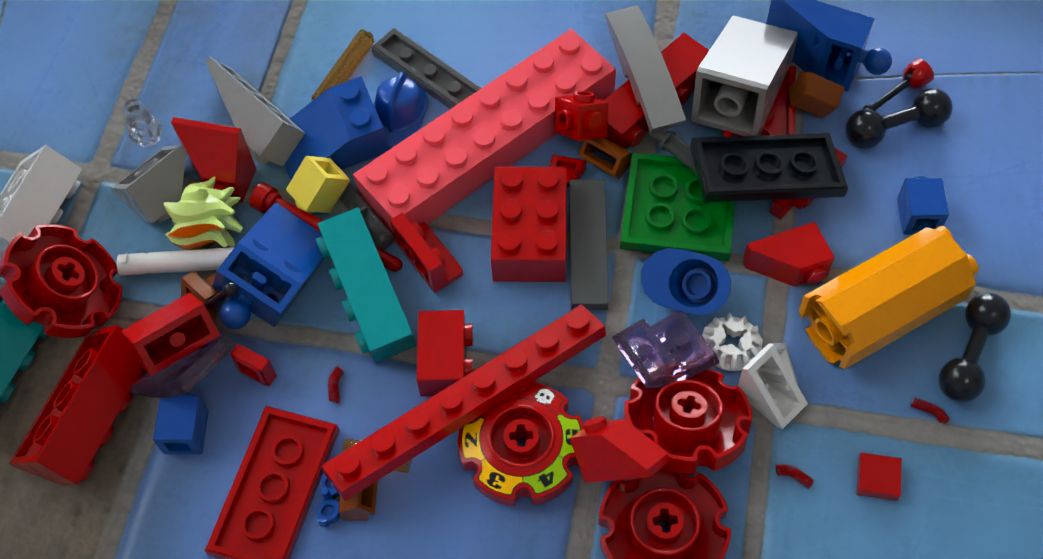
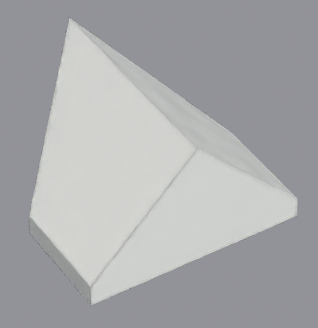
(772, 385)

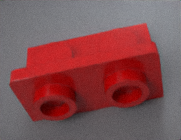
(425, 252)

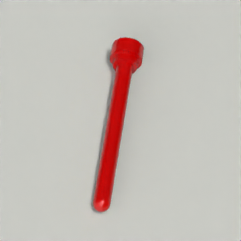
(264, 198)

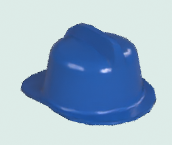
(400, 107)
(686, 281)

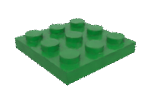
(669, 211)

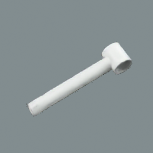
(171, 261)

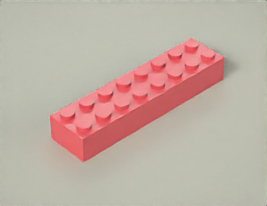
(482, 132)

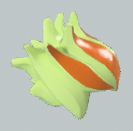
(203, 216)

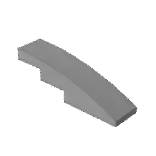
(645, 68)

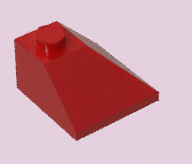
(218, 153)

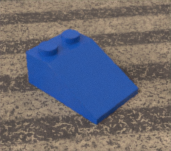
(339, 127)

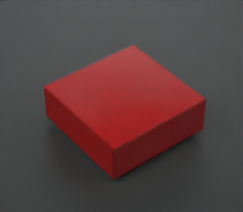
(253, 365)
(879, 476)

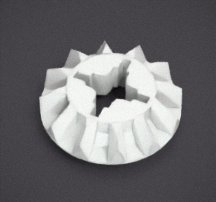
(729, 356)

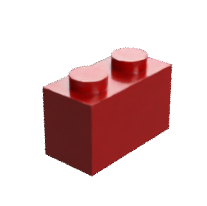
(171, 333)
(442, 350)

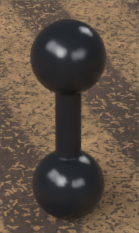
(929, 109)
(962, 377)

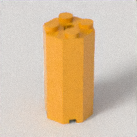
(888, 296)

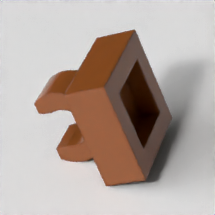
(200, 289)

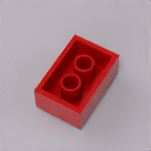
(529, 224)

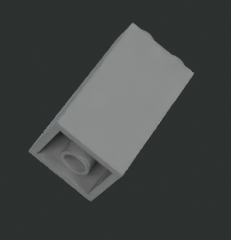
(742, 76)

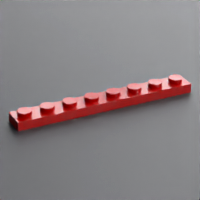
(462, 402)

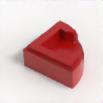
(574, 167)

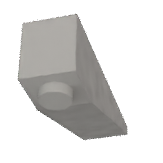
(264, 126)

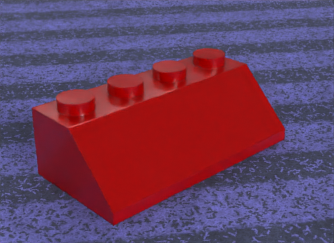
(81, 409)

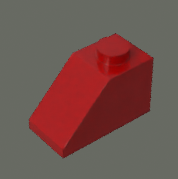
(791, 256)
(615, 451)

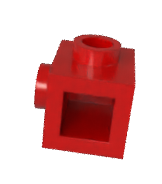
(581, 116)

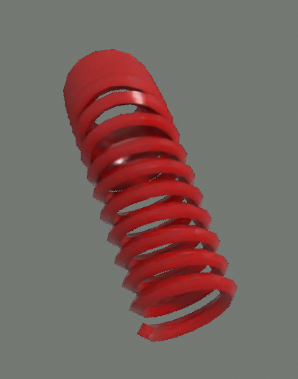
(337, 374)
(940, 417)
(785, 469)

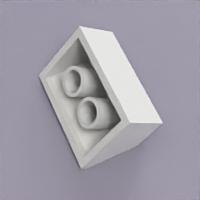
(36, 193)

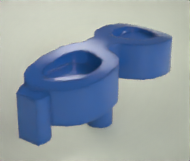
(329, 508)

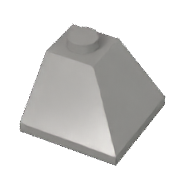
(154, 183)

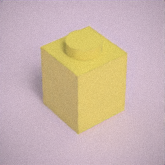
(317, 184)

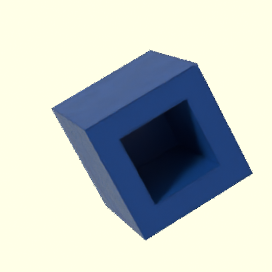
(922, 204)
(181, 424)

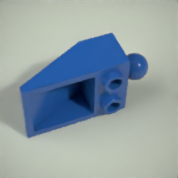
(829, 39)
(268, 268)

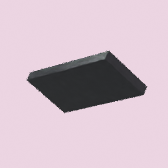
(767, 167)

